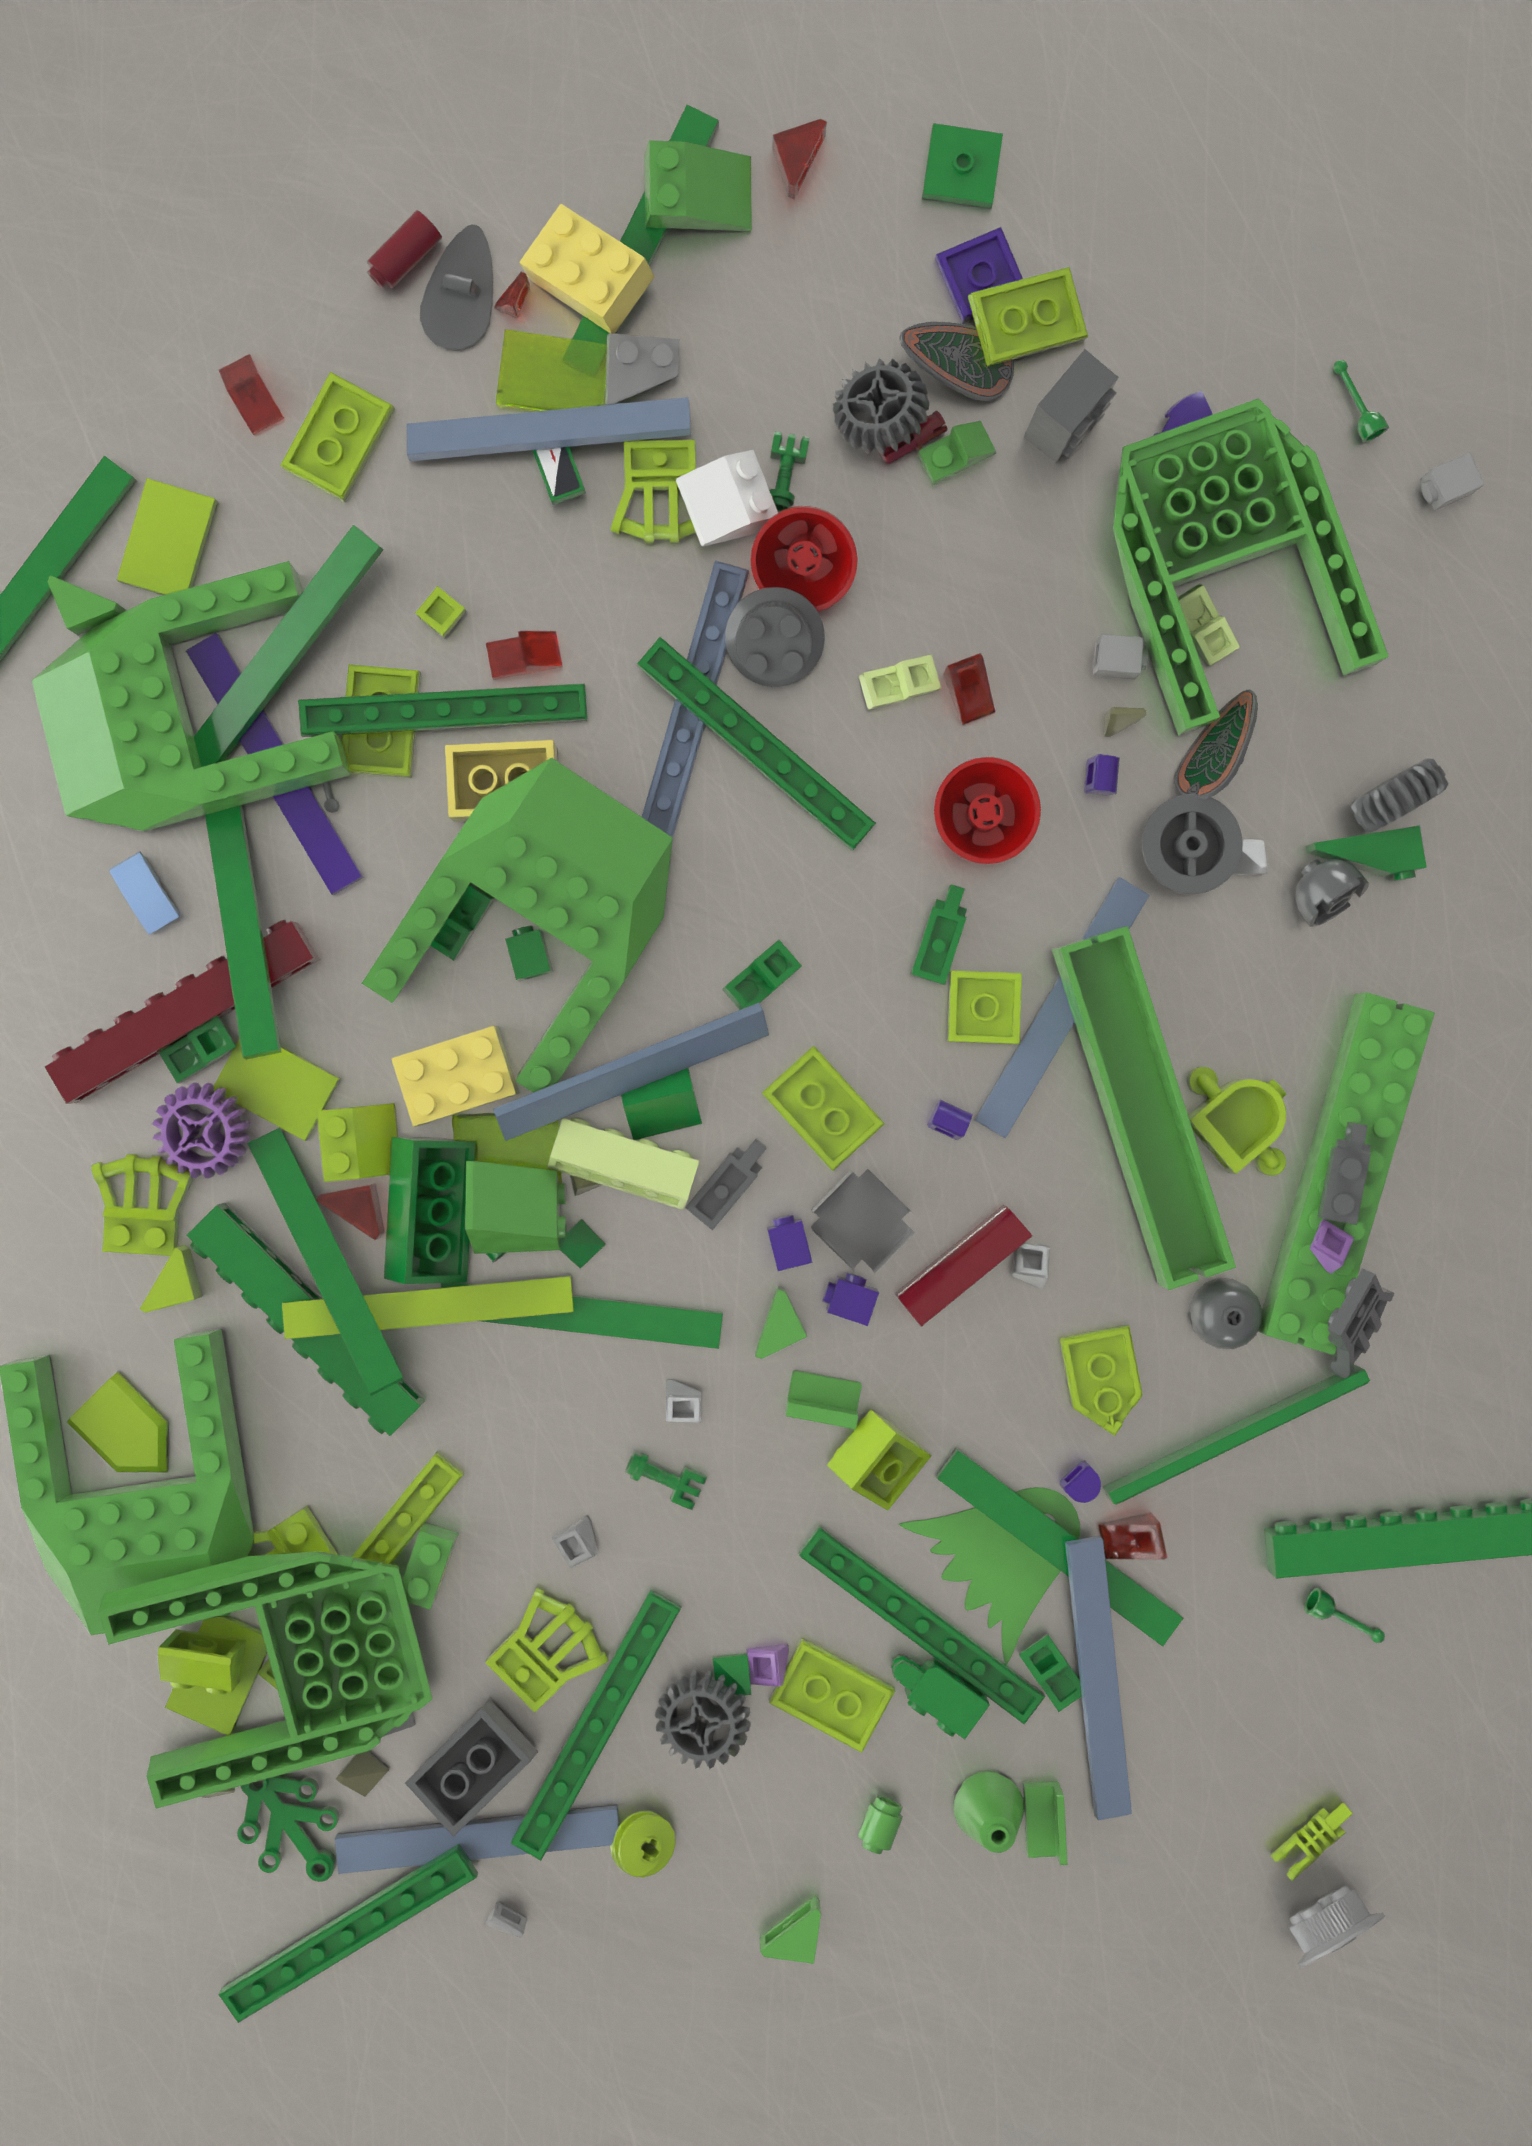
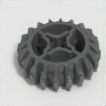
(865, 397)
(1399, 795)
(679, 1726)

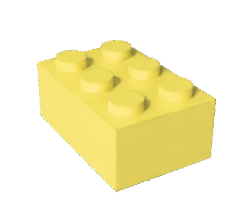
(587, 269)
(485, 767)
(455, 1076)

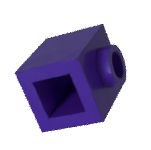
(789, 1243)
(851, 1298)

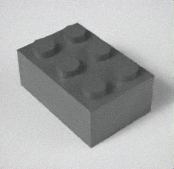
(1072, 407)
(471, 1767)

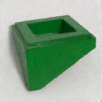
(581, 1244)
(735, 1670)

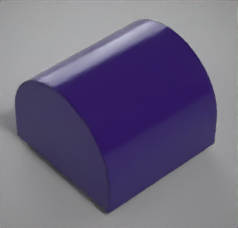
(1102, 775)
(949, 1120)
(1082, 1483)

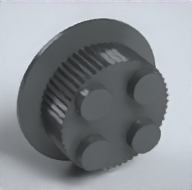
(774, 636)
(1192, 844)

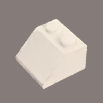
(727, 498)

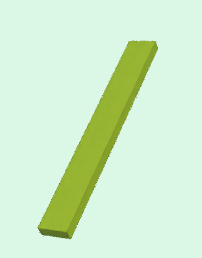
(439, 1306)
(402, 1520)

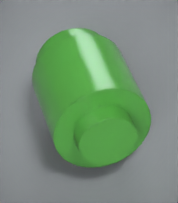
(880, 1825)

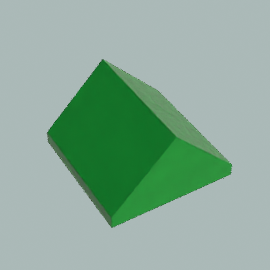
(662, 1106)

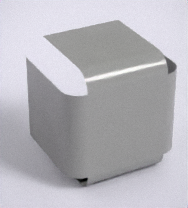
(861, 1221)

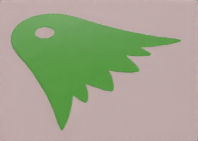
(997, 1562)

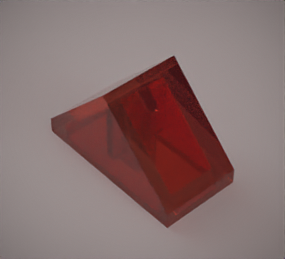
(796, 151)
(250, 394)
(969, 688)
(358, 1207)
(1133, 1538)

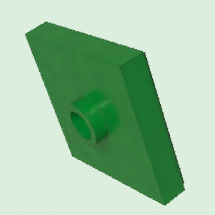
(962, 165)

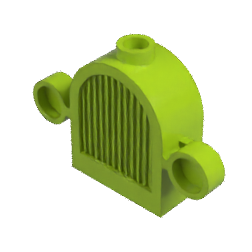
(1239, 1121)

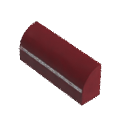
(963, 1265)

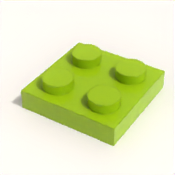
(984, 1007)

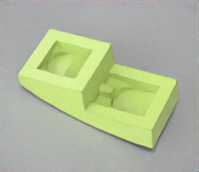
(1208, 630)
(899, 682)

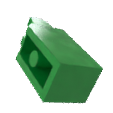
(941, 1693)

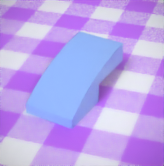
(144, 893)

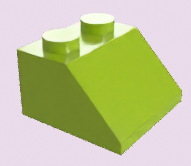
(356, 1141)
(878, 1460)
(201, 1661)

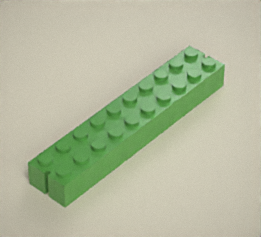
(1369, 1088)
(1144, 1108)

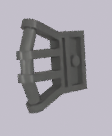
(1356, 1320)

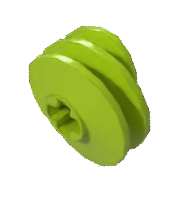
(631, 1835)

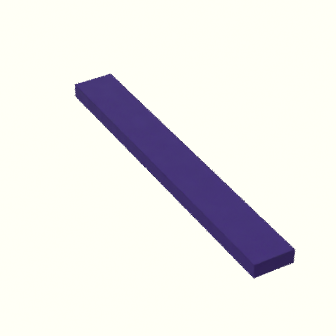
(298, 806)

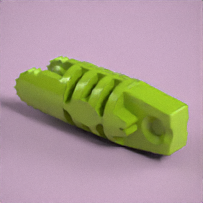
(1314, 1838)

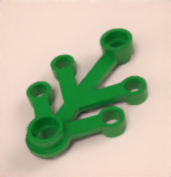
(285, 1817)

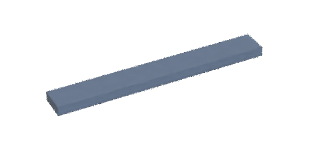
(548, 429)
(684, 728)
(1051, 1023)
(631, 1071)
(1098, 1677)
(477, 1838)

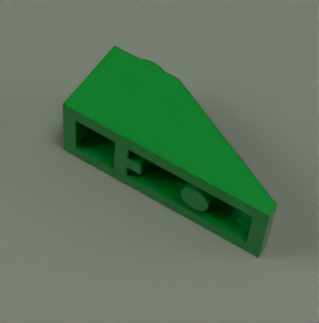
(1380, 853)

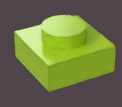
(440, 612)

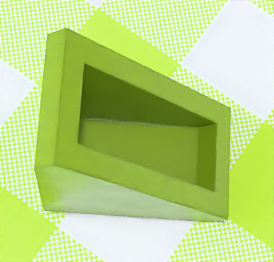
(175, 1283)

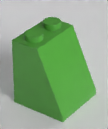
(513, 1208)

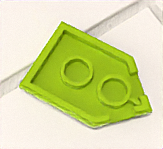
(1102, 1375)
(123, 1428)

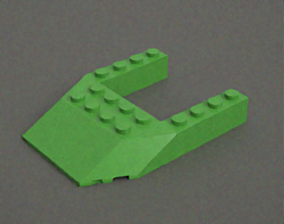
(1216, 500)
(123, 721)
(566, 864)
(135, 1531)
(335, 1648)

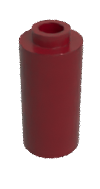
(403, 250)

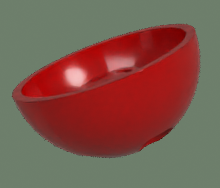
(818, 577)
(997, 793)

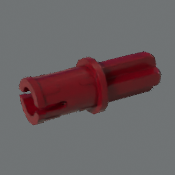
(928, 431)

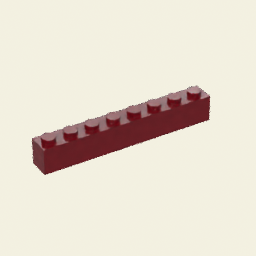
(169, 1018)

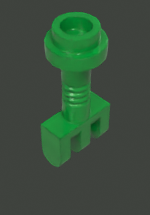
(781, 496)
(639, 1467)

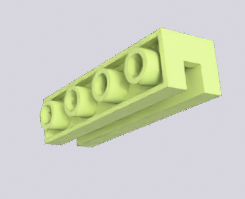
(623, 1163)

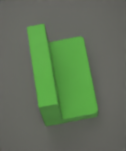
(823, 1399)
(1045, 1820)

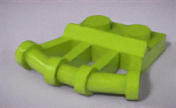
(650, 468)
(134, 1228)
(296, 1535)
(528, 1668)

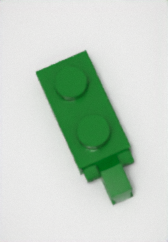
(941, 937)

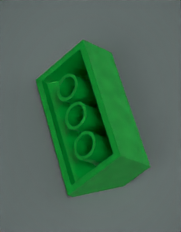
(423, 1224)

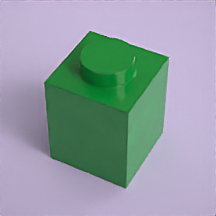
(528, 953)

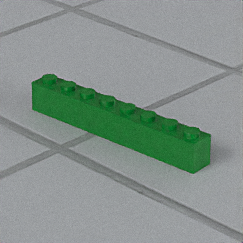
(270, 1282)
(1399, 1540)

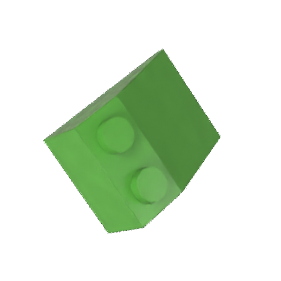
(696, 187)

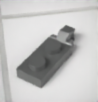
(1346, 1176)
(726, 1185)

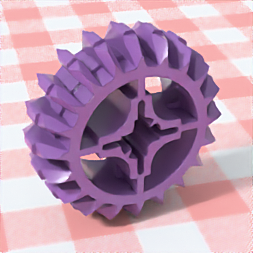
(178, 1112)

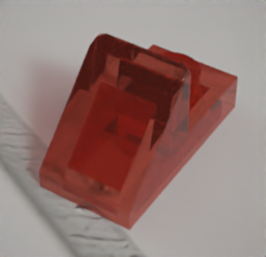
(524, 654)

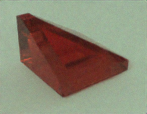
(514, 296)

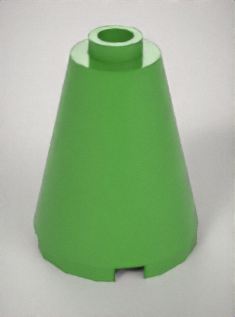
(989, 1810)

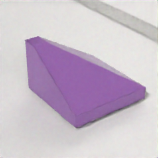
(1331, 1246)
(767, 1665)

